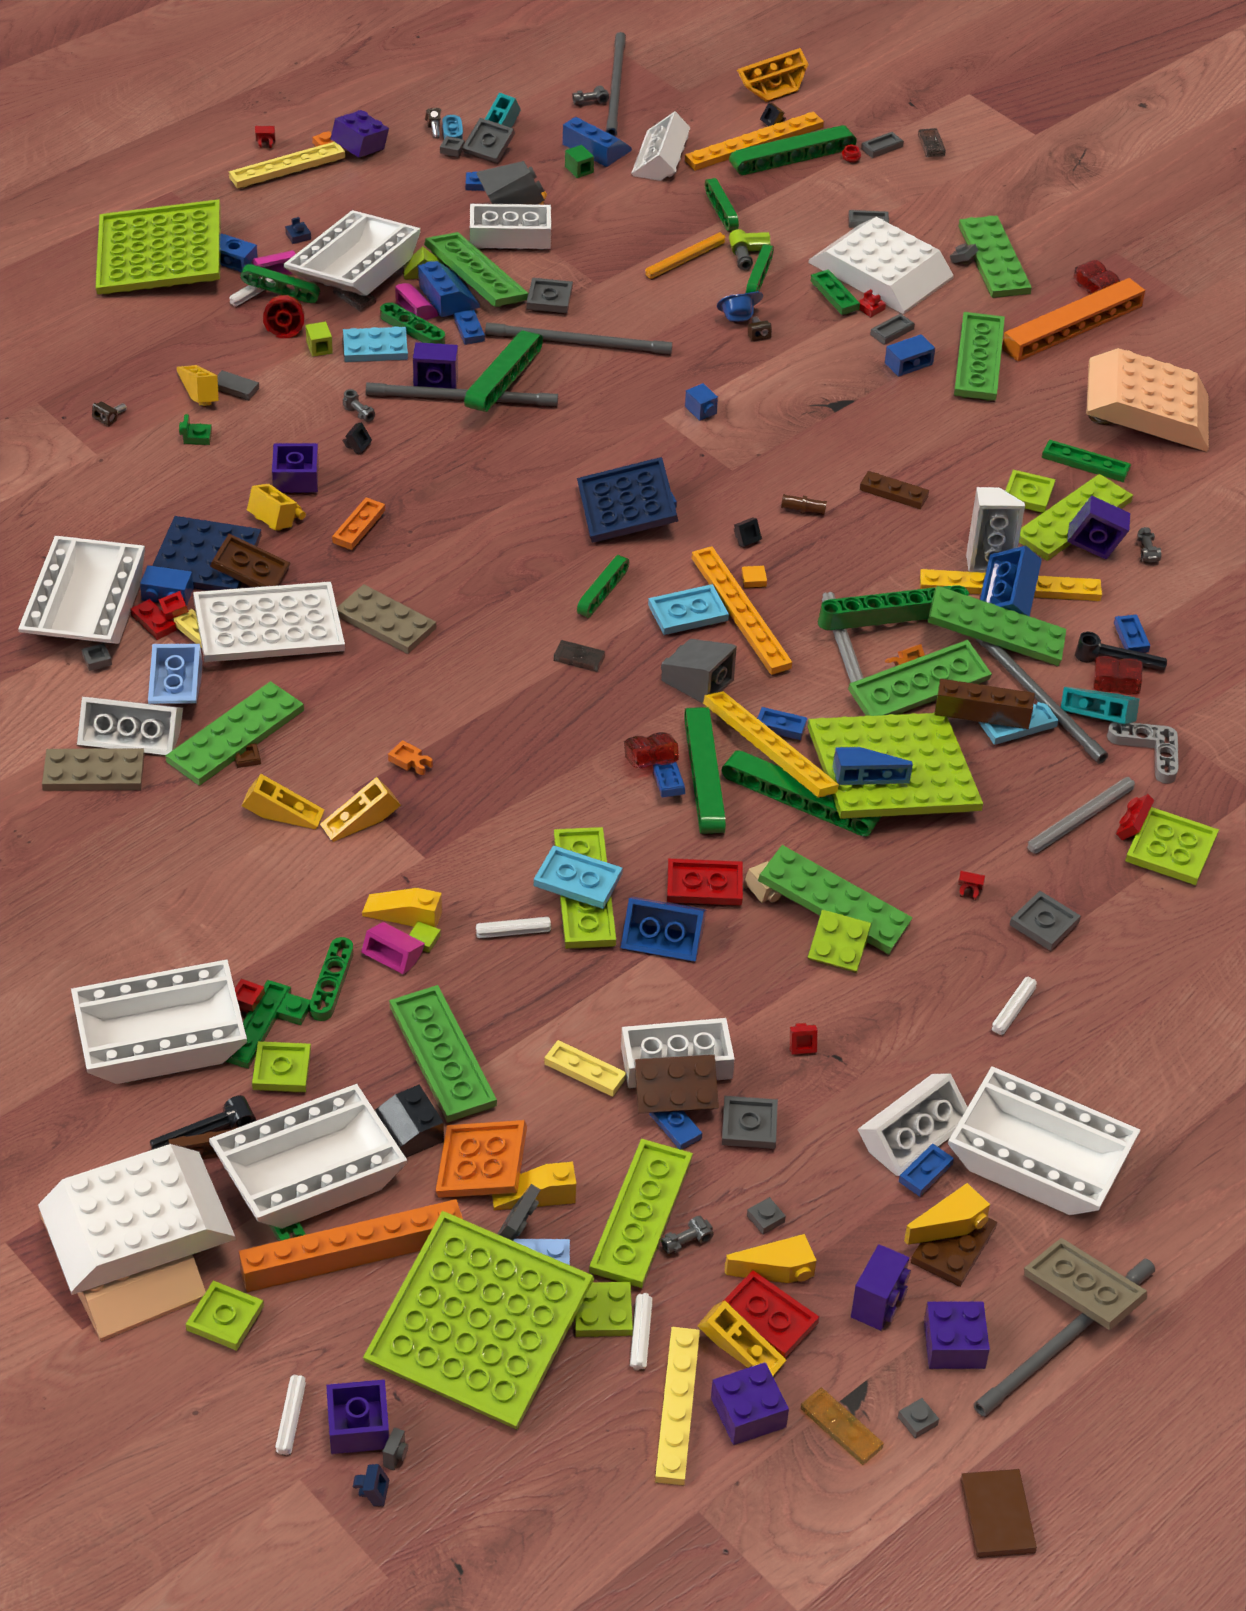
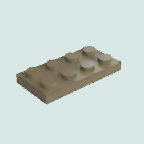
(386, 619)
(93, 769)
(1085, 1283)

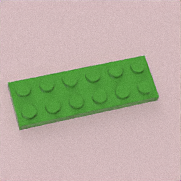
(995, 256)
(476, 269)
(979, 356)
(997, 625)
(918, 680)
(232, 732)
(823, 890)
(442, 1053)

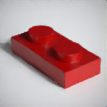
(153, 619)
(1135, 816)

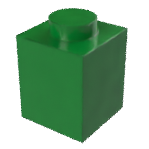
(579, 161)

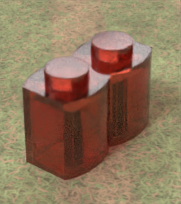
(1094, 276)
(1118, 675)
(647, 751)

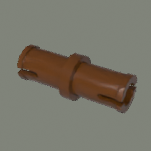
(803, 504)

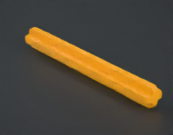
(685, 255)

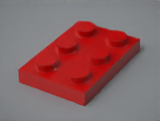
(705, 881)
(772, 1312)

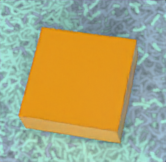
(754, 576)

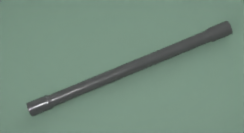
(612, 123)
(655, 346)
(383, 389)
(1041, 696)
(996, 1395)

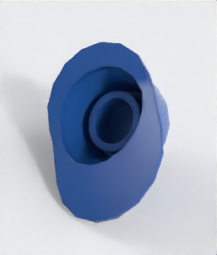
(739, 306)

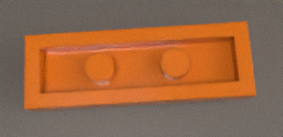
(358, 523)

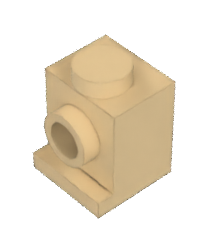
(760, 890)

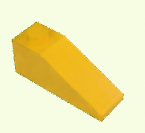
(200, 384)
(280, 804)
(361, 811)
(405, 906)
(556, 1185)
(950, 1218)
(778, 1261)
(739, 1338)

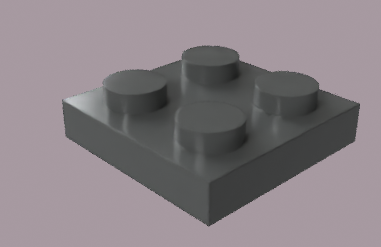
(488, 140)
(549, 295)
(1045, 920)
(749, 1122)
(519, 1213)

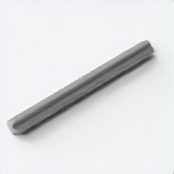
(846, 648)
(1080, 815)

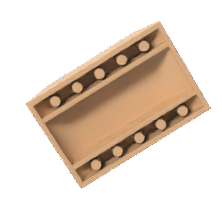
(1149, 397)
(142, 1296)

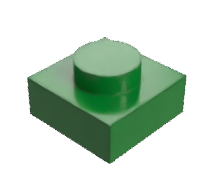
(293, 1009)

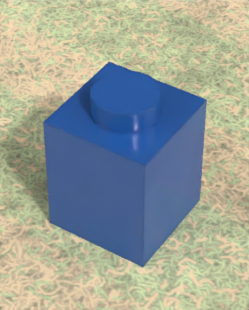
(701, 401)

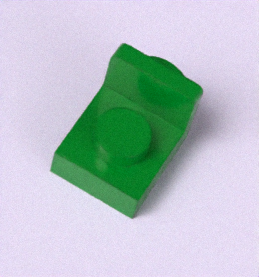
(195, 433)

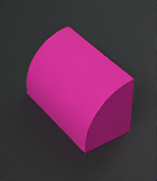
(275, 262)
(413, 301)
(392, 947)

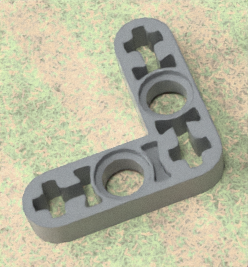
(1155, 739)

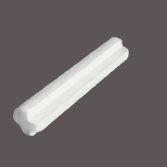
(245, 294)
(513, 927)
(1014, 1005)
(641, 1331)
(290, 1414)

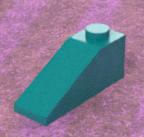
(504, 110)
(1100, 704)

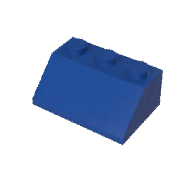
(599, 143)
(445, 289)
(1012, 579)
(663, 928)

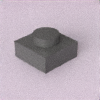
(452, 146)
(963, 252)
(96, 657)
(766, 1215)
(918, 1418)
(395, 1449)

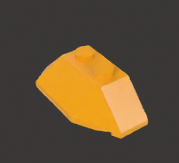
(775, 75)

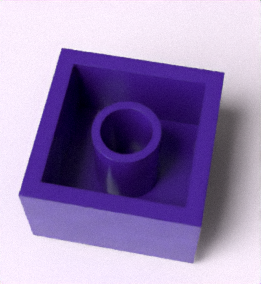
(359, 133)
(435, 365)
(295, 467)
(1098, 527)
(880, 1287)
(956, 1335)
(749, 1403)
(357, 1416)

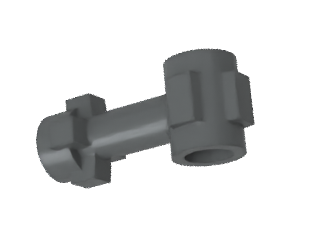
(599, 93)
(351, 403)
(1149, 552)
(698, 1229)

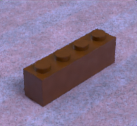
(984, 703)

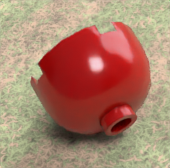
(283, 316)

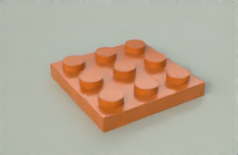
(481, 1158)

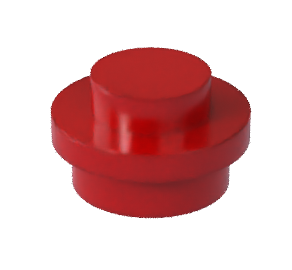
(851, 153)

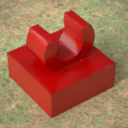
(265, 133)
(871, 304)
(173, 605)
(971, 881)
(248, 995)
(803, 1038)

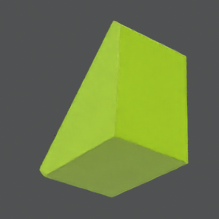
(420, 257)

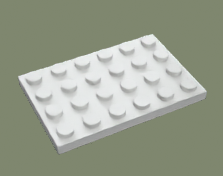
(268, 621)

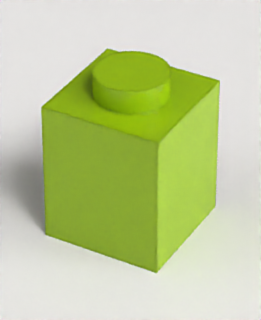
(319, 339)

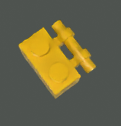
(273, 507)

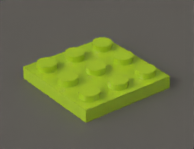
(1172, 846)

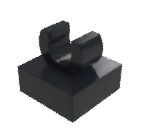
(772, 115)
(357, 438)
(747, 531)

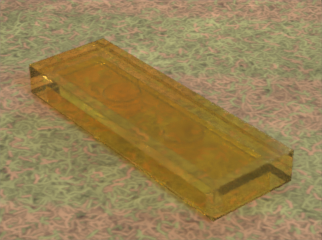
(842, 1426)

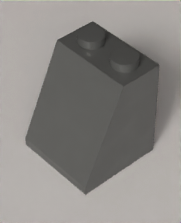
(511, 184)
(700, 668)

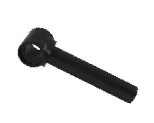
(1090, 647)
(235, 1114)

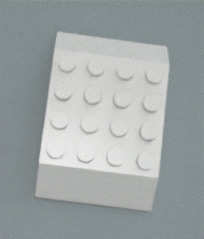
(356, 253)
(887, 262)
(85, 590)
(159, 1022)
(1041, 1143)
(310, 1157)
(133, 1216)

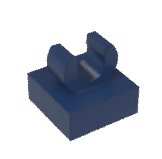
(297, 231)
(373, 1484)

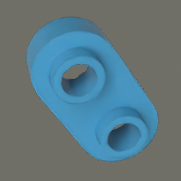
(452, 126)

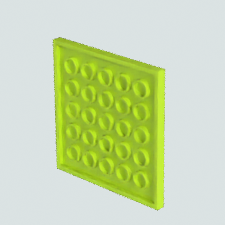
(158, 247)
(939, 771)
(479, 1319)

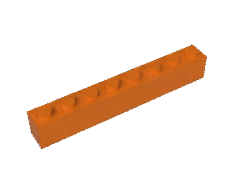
(1073, 319)
(340, 1247)

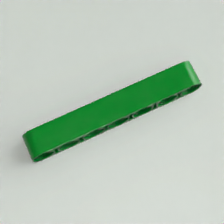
(792, 150)
(503, 371)
(879, 608)
(704, 770)
(781, 786)

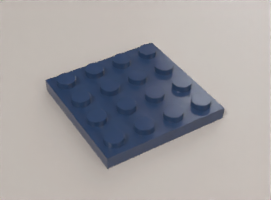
(627, 499)
(193, 545)

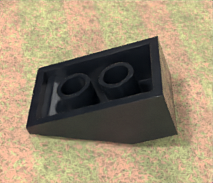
(412, 1121)

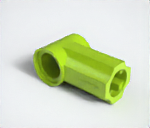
(751, 241)

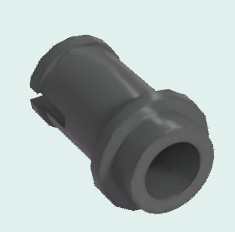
(744, 260)

